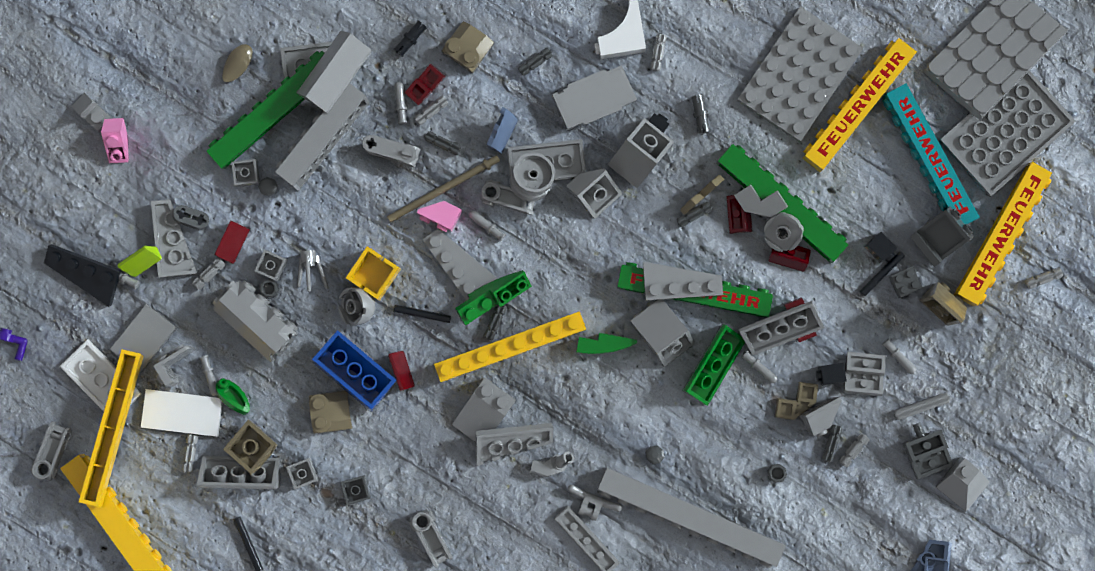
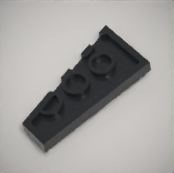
(90, 275)

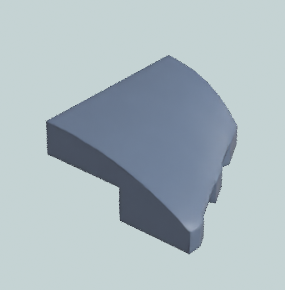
(502, 131)
(934, 557)

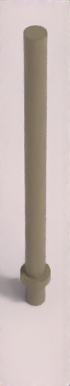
(444, 188)

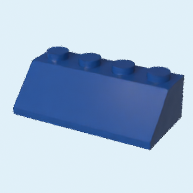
(354, 371)

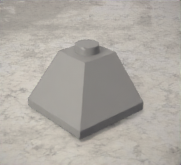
(594, 191)
(821, 416)
(963, 483)

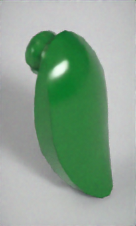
(232, 396)

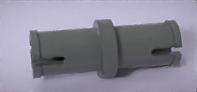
(700, 114)

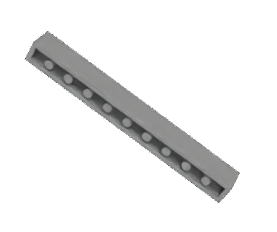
(692, 517)

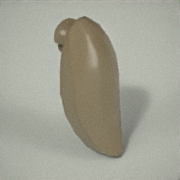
(237, 63)

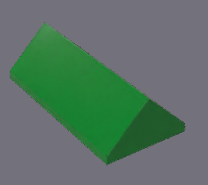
(714, 364)

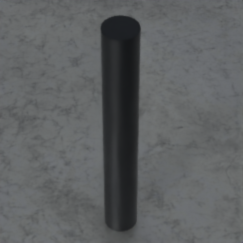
(882, 273)
(422, 313)
(248, 544)

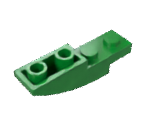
(492, 294)

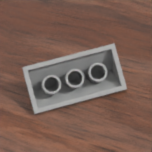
(334, 71)
(782, 328)
(228, 473)

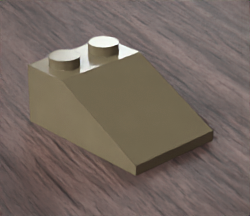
(944, 304)

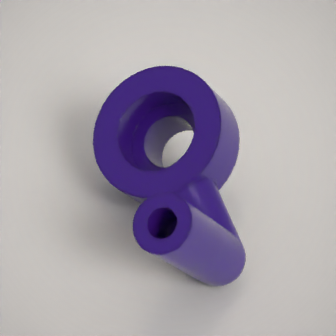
(6, 335)

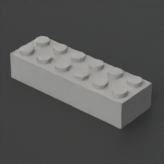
(321, 137)

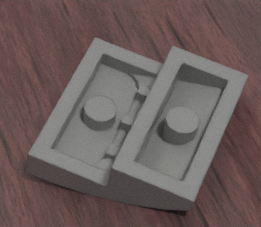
(864, 373)

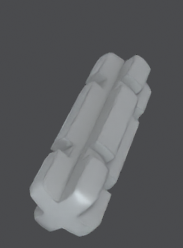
(658, 52)
(431, 110)
(209, 273)
(1044, 278)
(853, 451)
(189, 453)

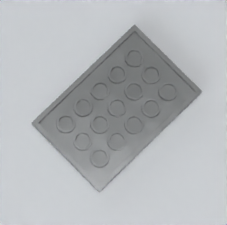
(800, 74)
(1008, 134)

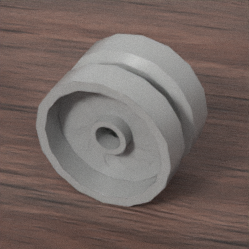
(532, 177)

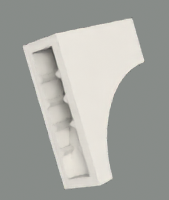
(626, 38)

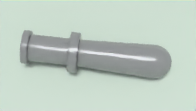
(399, 93)
(477, 218)
(124, 278)
(895, 352)
(765, 372)
(209, 375)

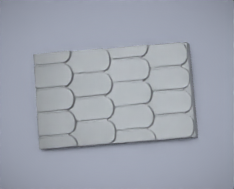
(994, 53)

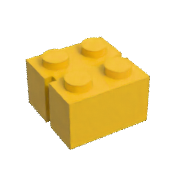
(373, 273)

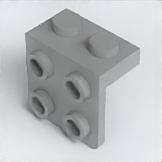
(165, 373)

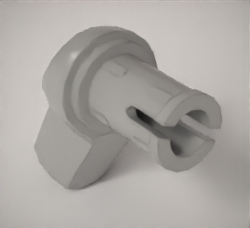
(552, 466)

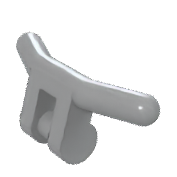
(599, 502)

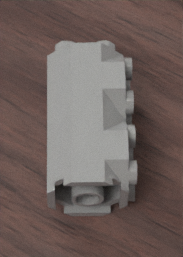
(255, 319)

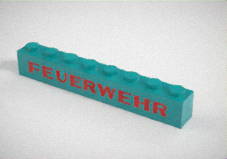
(928, 153)

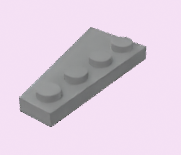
(458, 264)

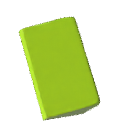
(140, 260)

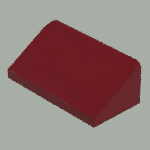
(738, 219)
(232, 242)
(795, 259)
(401, 370)

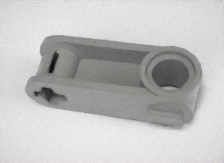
(392, 150)
(505, 198)
(51, 451)
(431, 538)

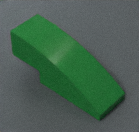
(605, 344)

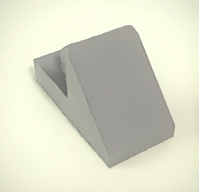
(90, 111)

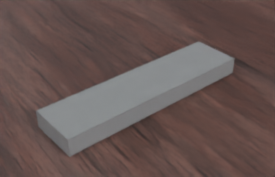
(586, 540)

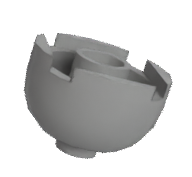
(356, 306)

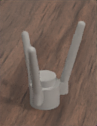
(308, 260)

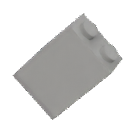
(640, 153)
(662, 332)

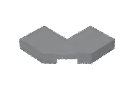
(752, 203)

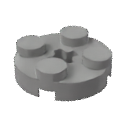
(783, 221)

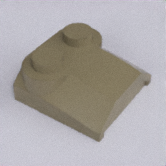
(467, 46)
(330, 412)
(250, 447)

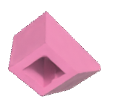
(115, 140)
(442, 214)

